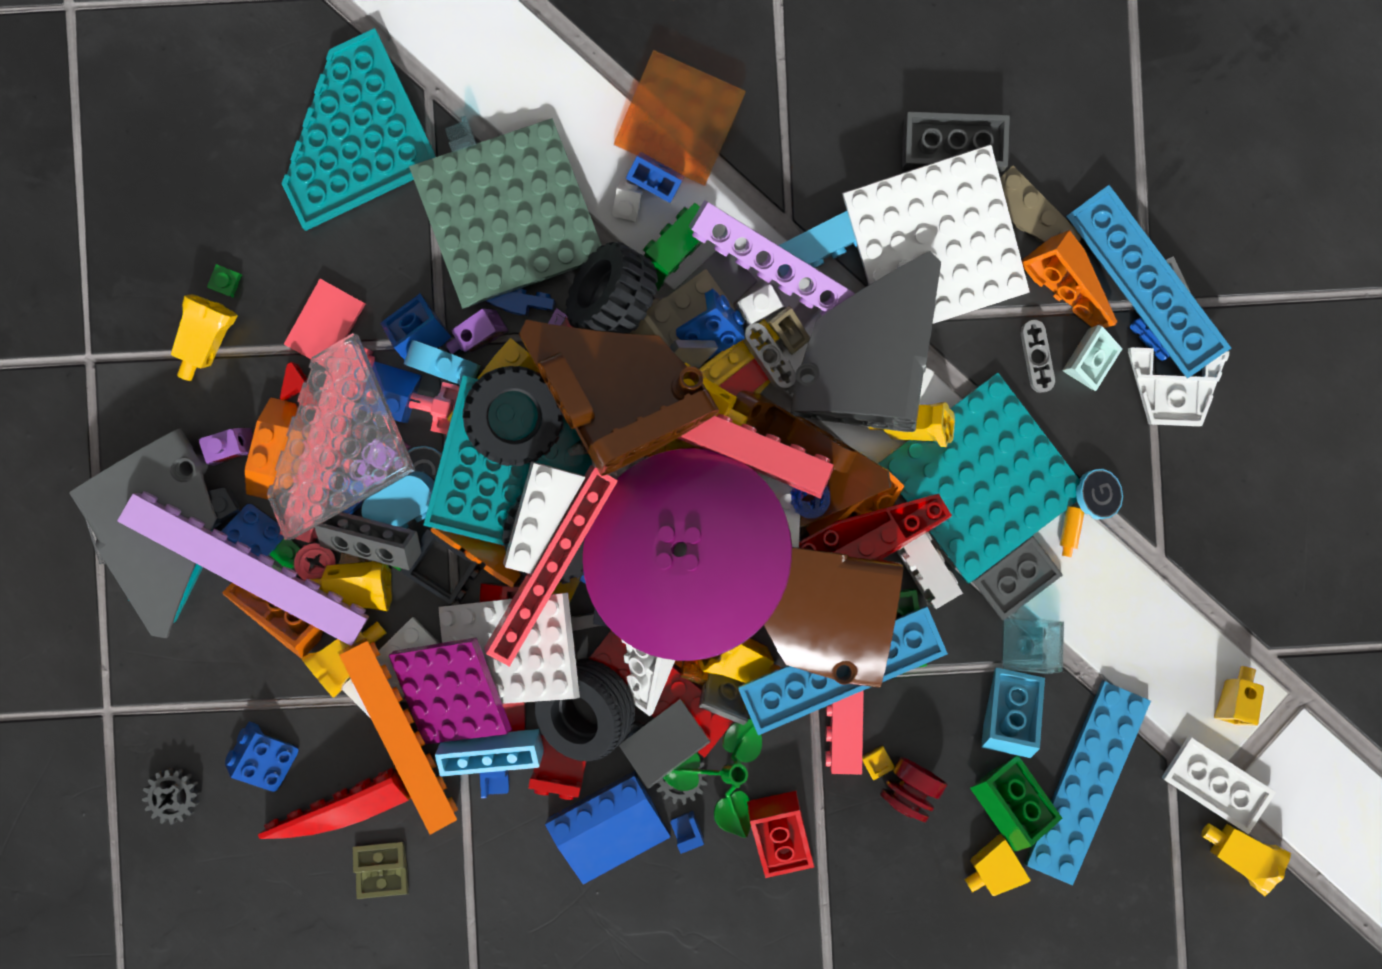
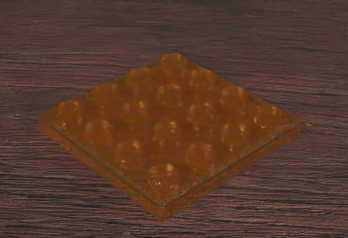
(679, 117)

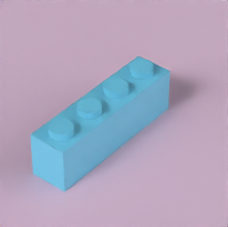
(821, 242)
(490, 753)

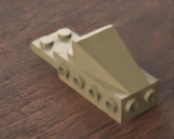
(678, 308)

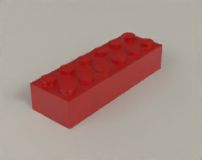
(612, 652)

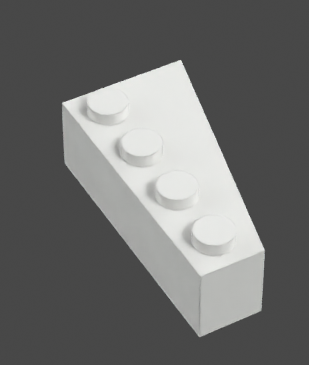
(540, 511)
(929, 571)

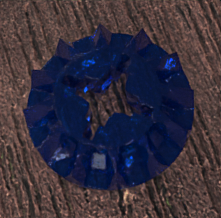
(818, 505)

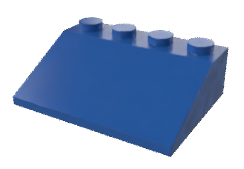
(607, 827)

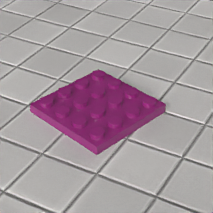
(450, 691)

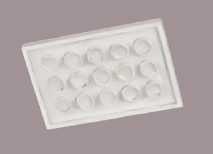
(545, 661)

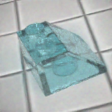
(1033, 645)

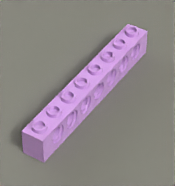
(710, 215)

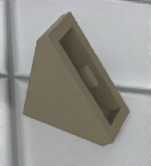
(789, 330)

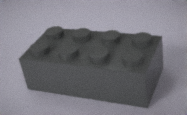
(945, 135)

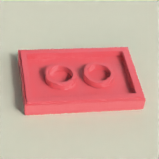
(324, 320)

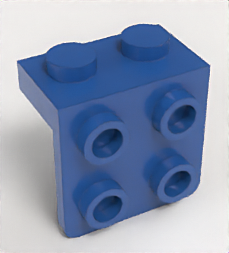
(717, 324)
(254, 530)
(260, 758)

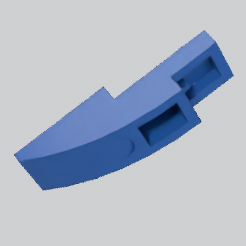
(519, 302)

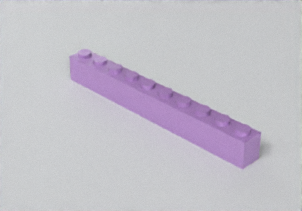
(243, 568)

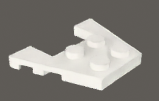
(1174, 398)

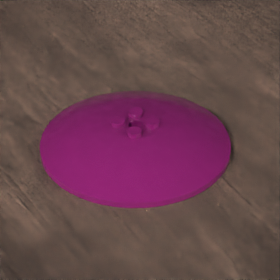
(732, 562)

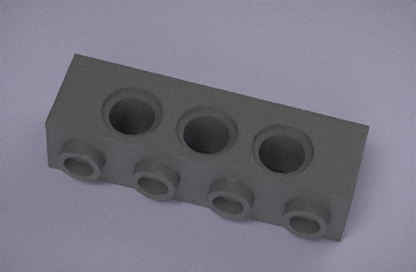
(370, 540)

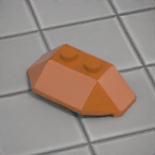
(266, 446)

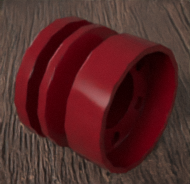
(913, 789)

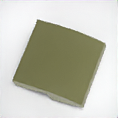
(380, 870)

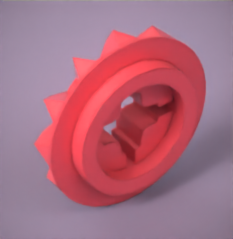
(312, 550)

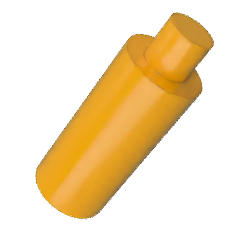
(1071, 530)

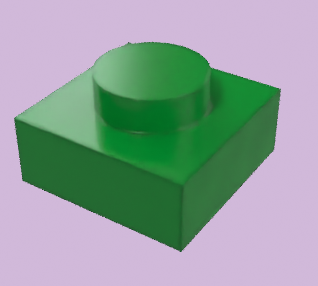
(224, 280)
(286, 552)

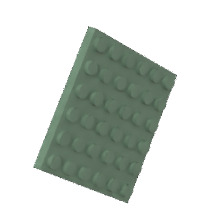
(506, 212)

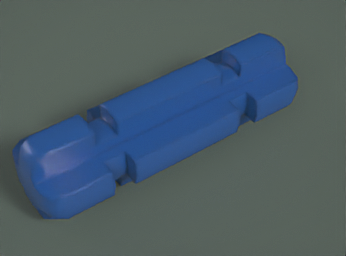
(1148, 338)

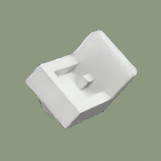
(627, 200)

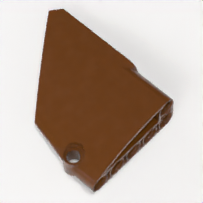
(618, 390)
(853, 474)
(837, 615)

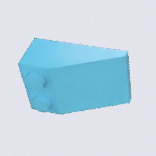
(1014, 713)

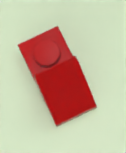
(292, 381)

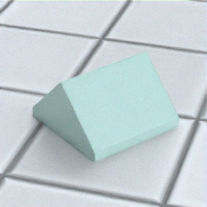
(1093, 357)

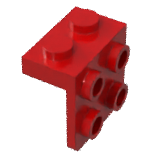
(557, 774)

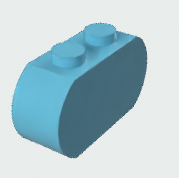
(439, 363)
(400, 501)

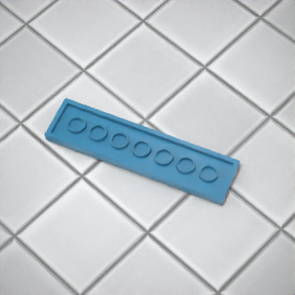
(1148, 282)
(795, 692)
(1089, 781)

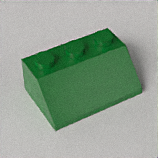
(1016, 804)

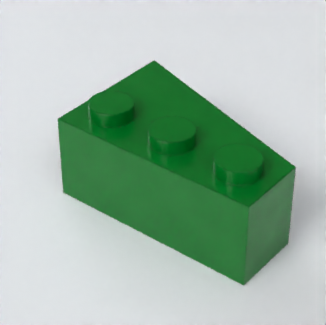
(673, 245)

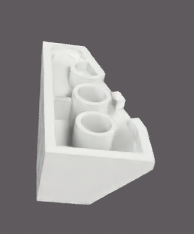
(646, 677)

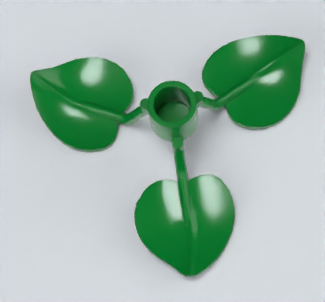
(729, 812)

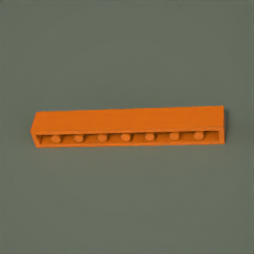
(397, 735)

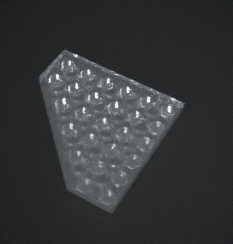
(338, 443)

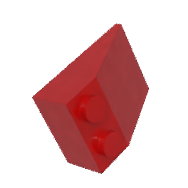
(780, 834)

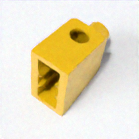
(1241, 699)
(996, 868)

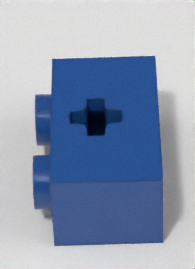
(655, 177)

